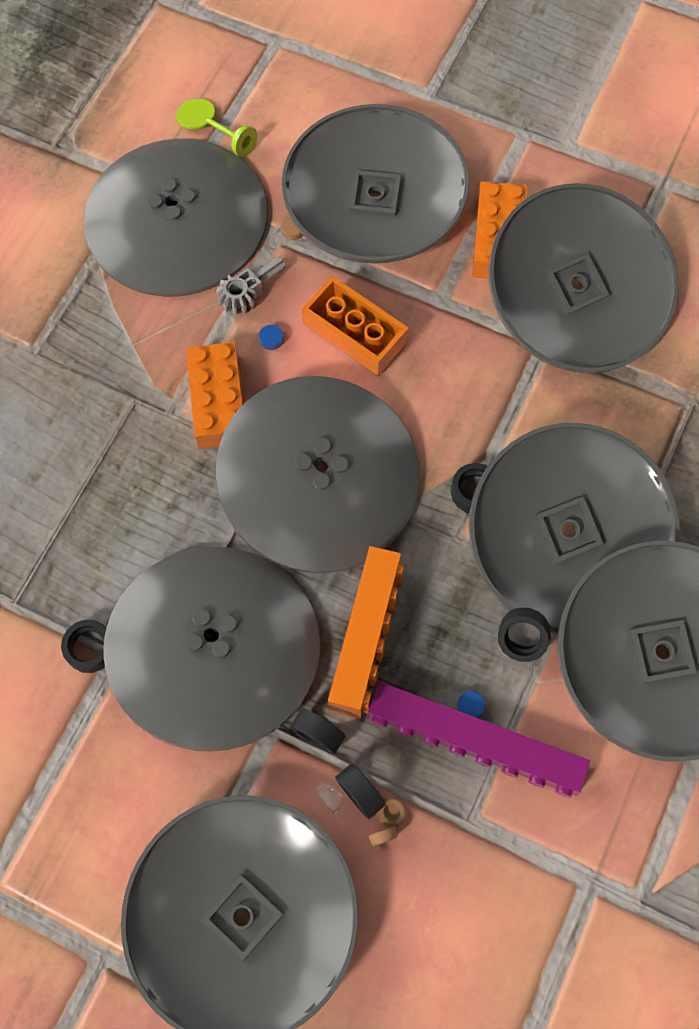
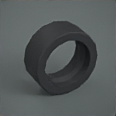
(467, 470)
(70, 637)
(519, 652)
(318, 731)
(360, 791)

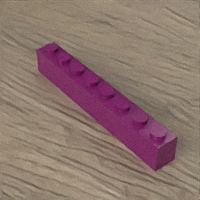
(478, 739)

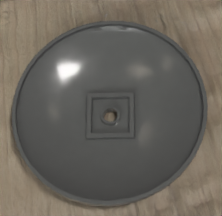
(367, 151)
(183, 245)
(615, 255)
(558, 478)
(307, 515)
(610, 644)
(220, 690)
(182, 907)

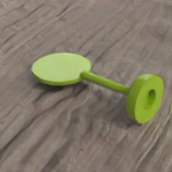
(201, 112)

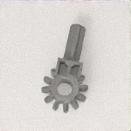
(248, 285)

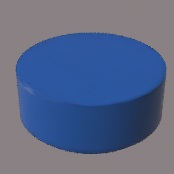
(271, 337)
(471, 704)

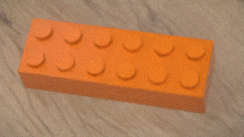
(364, 635)

